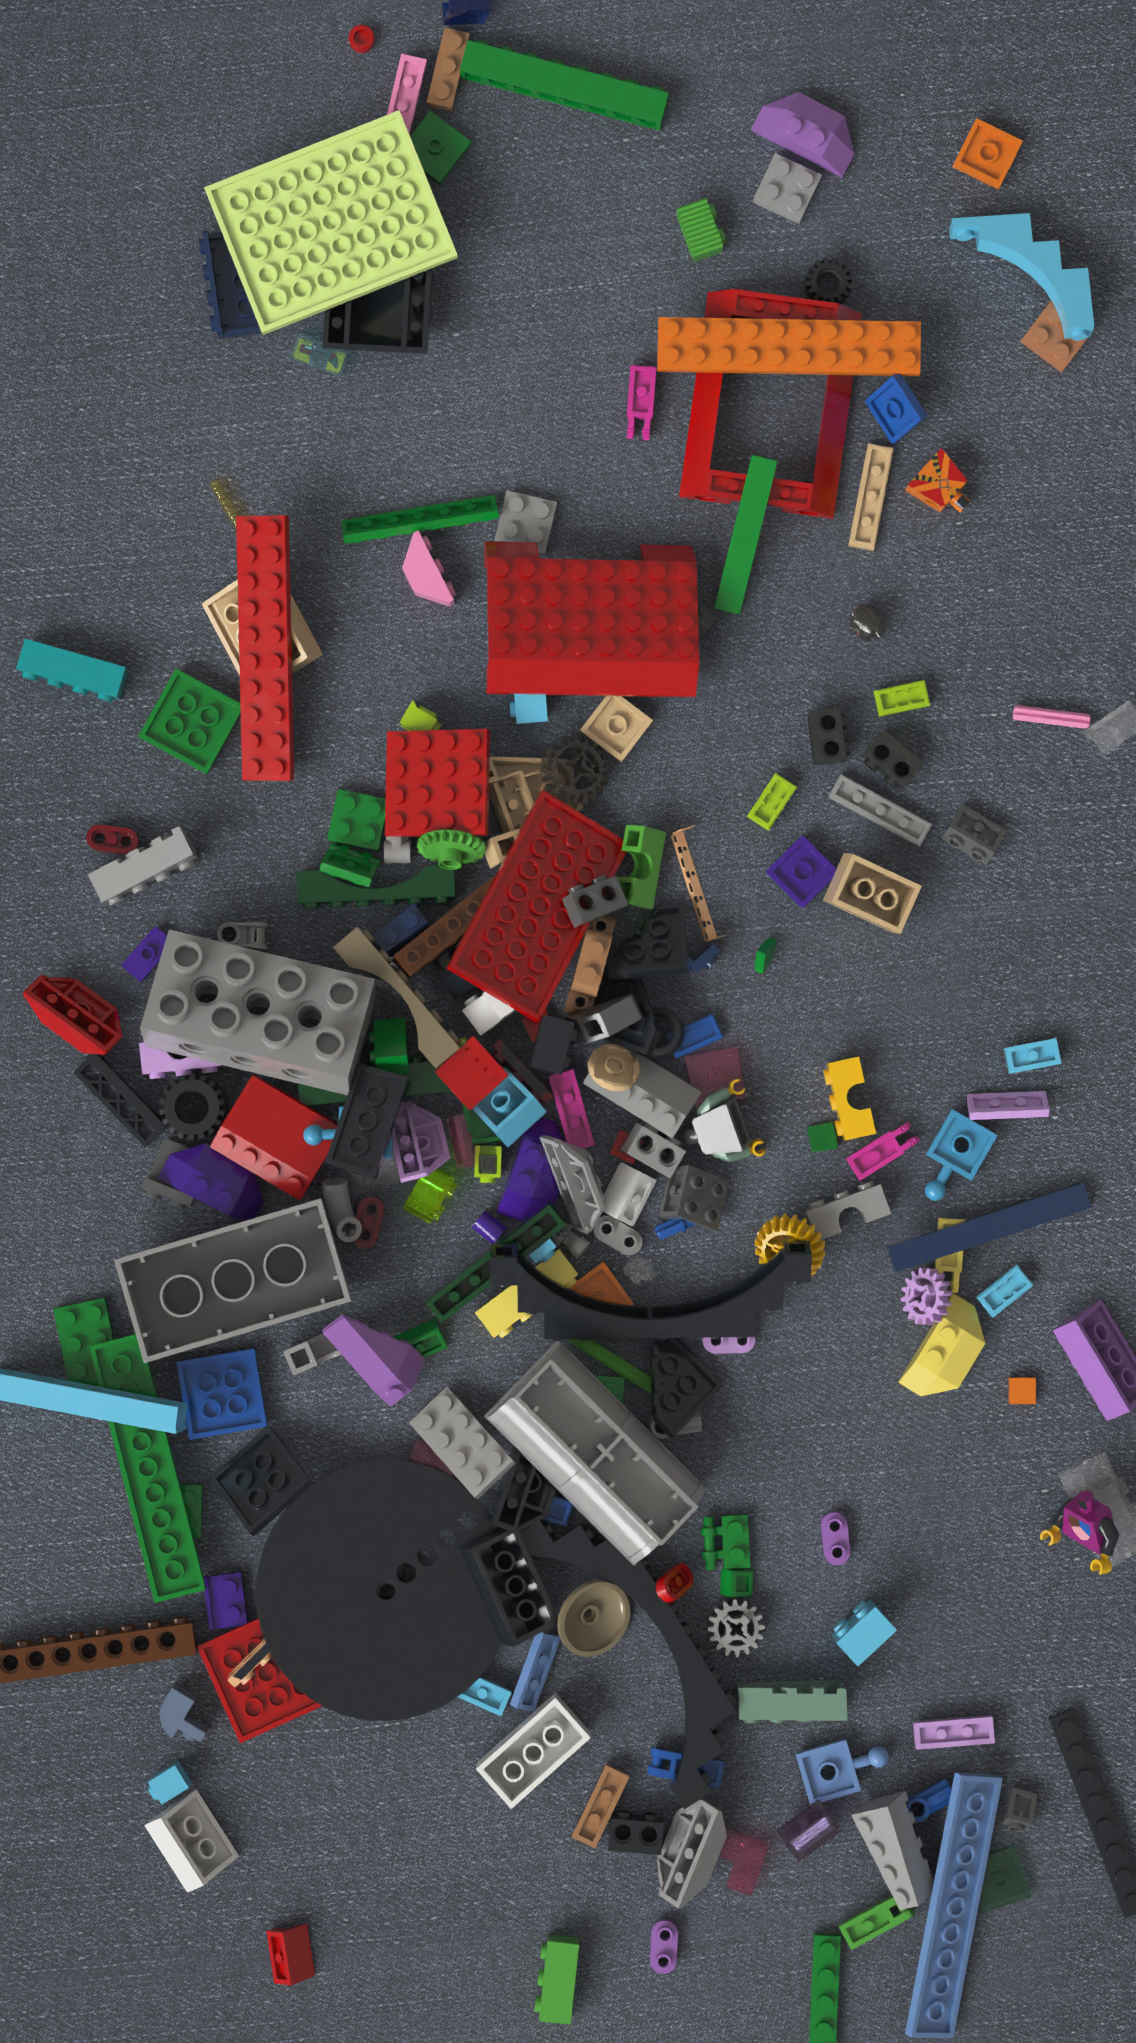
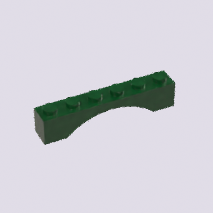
(320, 888)

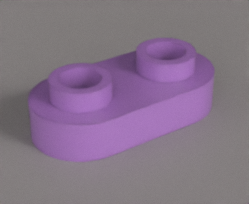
(835, 1538)
(663, 1947)

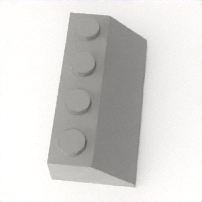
(655, 1097)

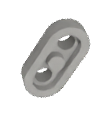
(617, 1235)

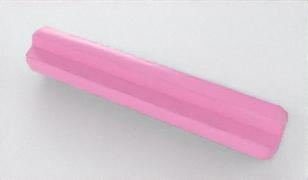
(1050, 716)

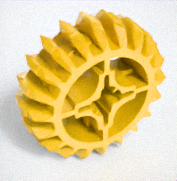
(777, 1230)

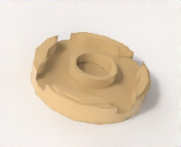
(613, 1067)

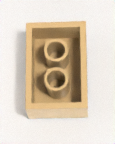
(872, 893)

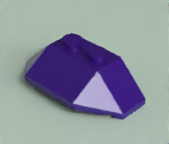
(530, 1177)
(214, 1181)

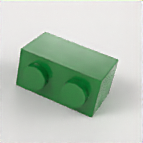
(390, 1045)

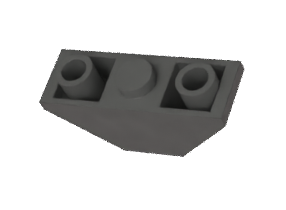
(605, 1018)

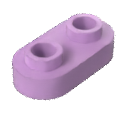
(728, 1345)

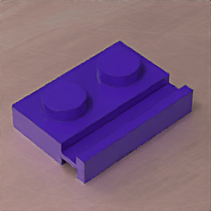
(225, 1600)

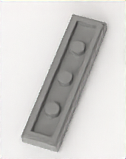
(880, 810)

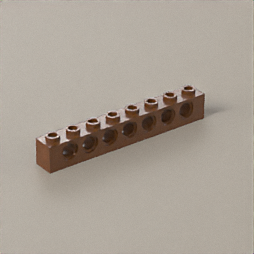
(182, 1628)

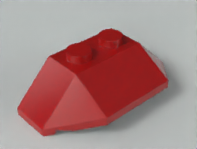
(75, 1013)

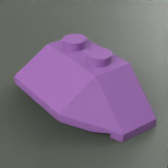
(807, 131)

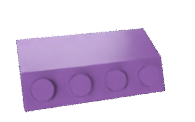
(1101, 1358)

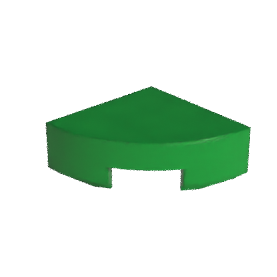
(764, 955)

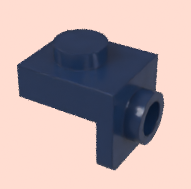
(705, 959)

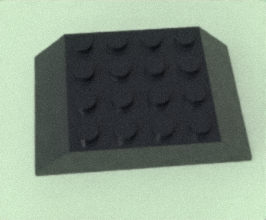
(385, 319)

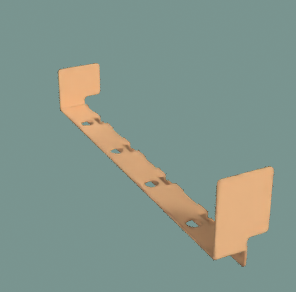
(697, 890)

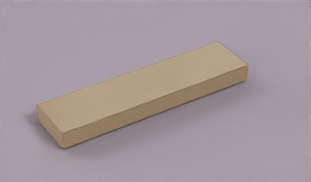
(870, 497)

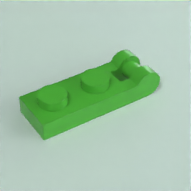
(873, 1922)

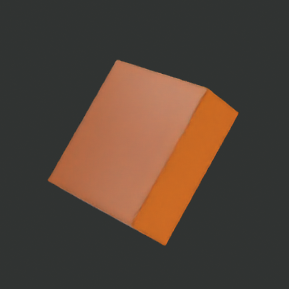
(1021, 1390)

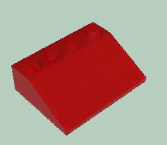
(268, 1139)

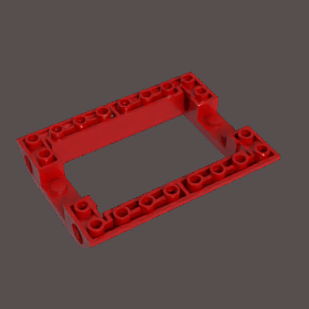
(722, 487)

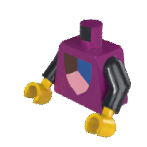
(1089, 1525)

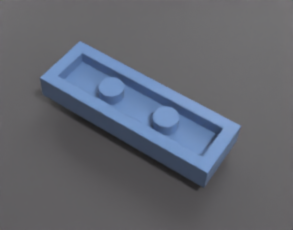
(535, 1671)

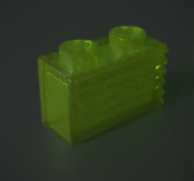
(429, 1194)

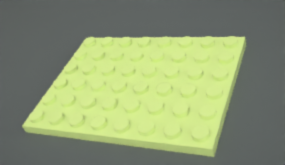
(331, 222)

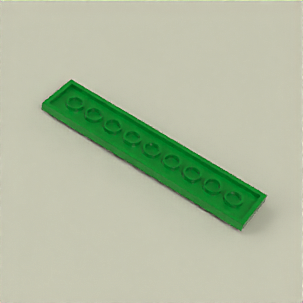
(150, 1478)

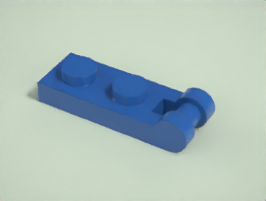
(713, 1768)

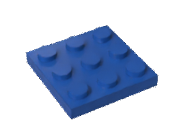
(222, 1393)

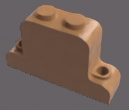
(590, 964)

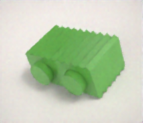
(700, 229)

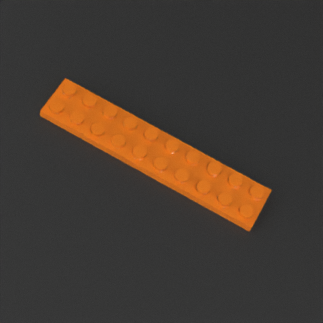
(789, 346)

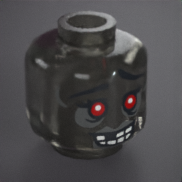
(867, 622)

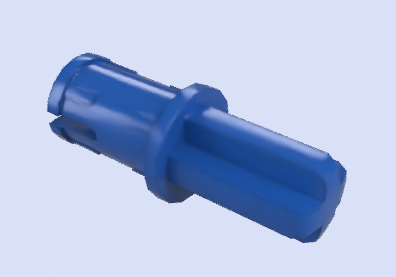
(672, 1227)

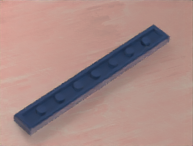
(988, 1227)

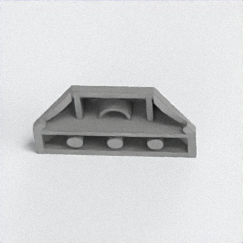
(576, 1182)
(690, 1852)

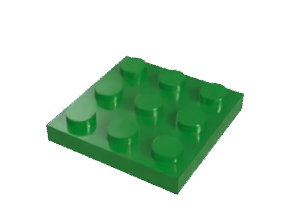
(191, 721)

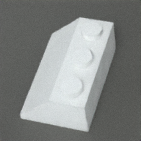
(191, 1841)

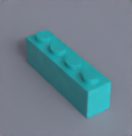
(72, 669)

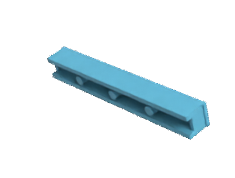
(92, 1401)

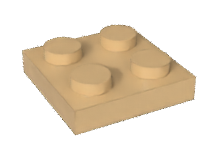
(616, 726)

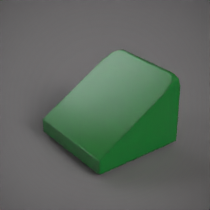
(822, 1137)
(736, 1582)

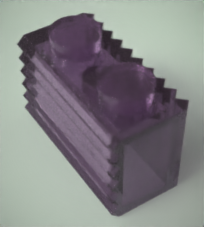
(808, 1830)

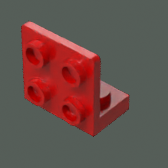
(471, 1073)

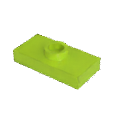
(901, 698)
(771, 801)

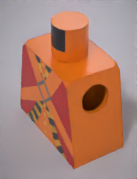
(939, 484)

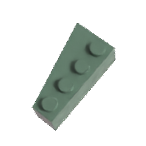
(792, 1701)

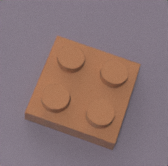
(1048, 340)

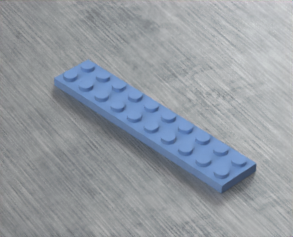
(953, 1905)

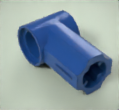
(931, 1798)

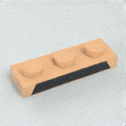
(243, 1671)

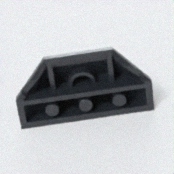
(521, 1496)

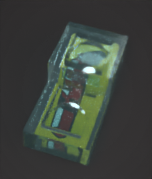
(311, 354)

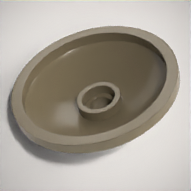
(601, 1624)

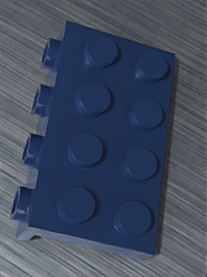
(230, 303)

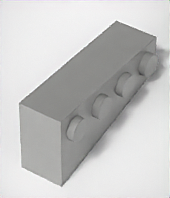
(144, 866)

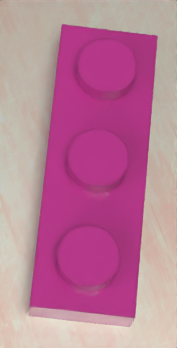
(571, 1109)

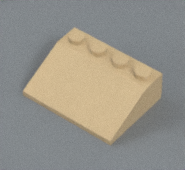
(223, 614)

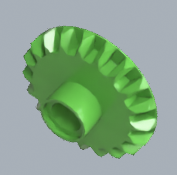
(451, 848)

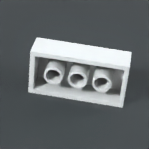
(533, 1750)

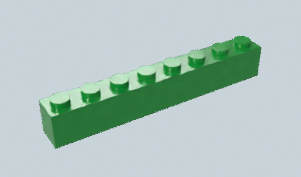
(564, 84)

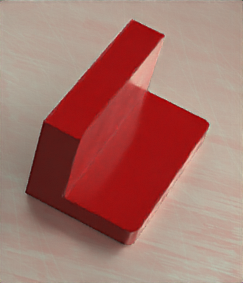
(290, 1954)

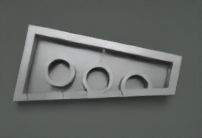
(895, 1848)

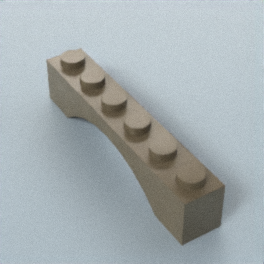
(361, 955)

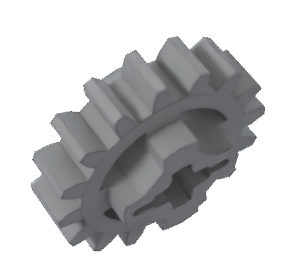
(728, 1636)

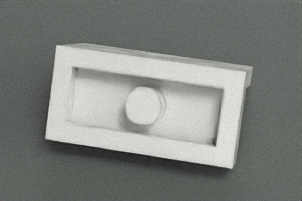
(627, 1194)

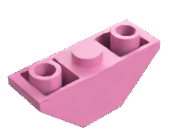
(425, 573)

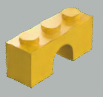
(850, 1122)

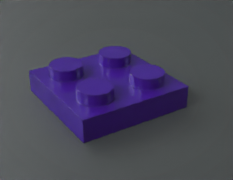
(801, 872)

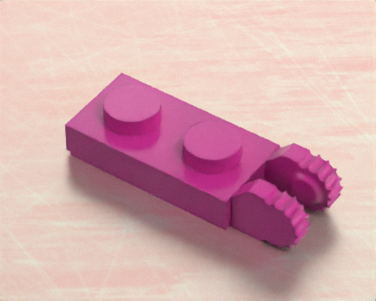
(641, 398)
(879, 1152)

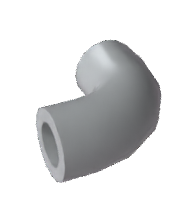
(339, 1209)

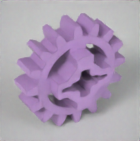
(926, 1296)

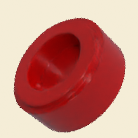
(361, 38)

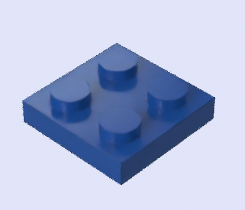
(896, 408)

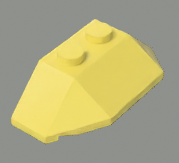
(946, 1351)

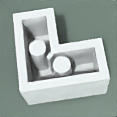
(486, 1012)

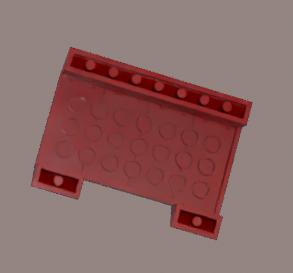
(591, 623)

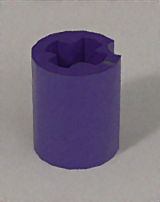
(488, 1227)

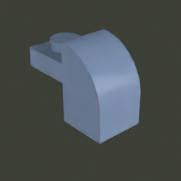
(174, 1715)

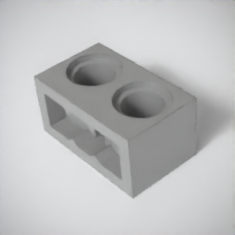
(651, 1153)

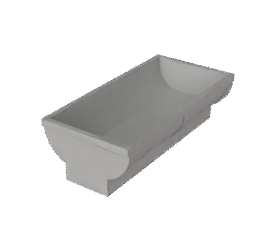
(597, 1453)

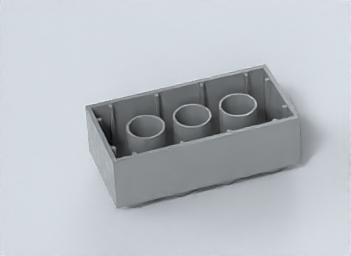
(233, 1280)

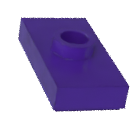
(146, 955)

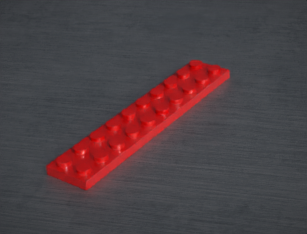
(265, 647)

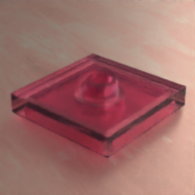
(714, 1071)
(461, 1141)

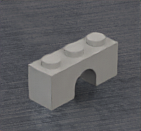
(868, 1200)
(310, 1353)

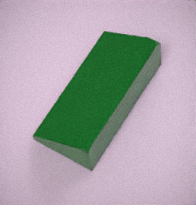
(425, 1338)

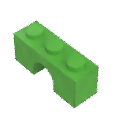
(646, 849)

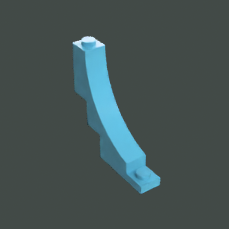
(1012, 240)

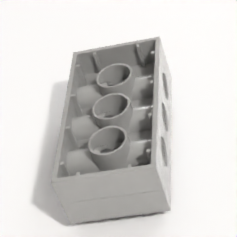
(264, 1043)

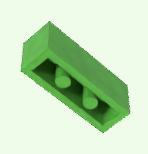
(557, 1979)

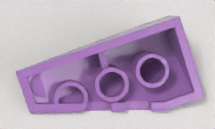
(380, 1360)

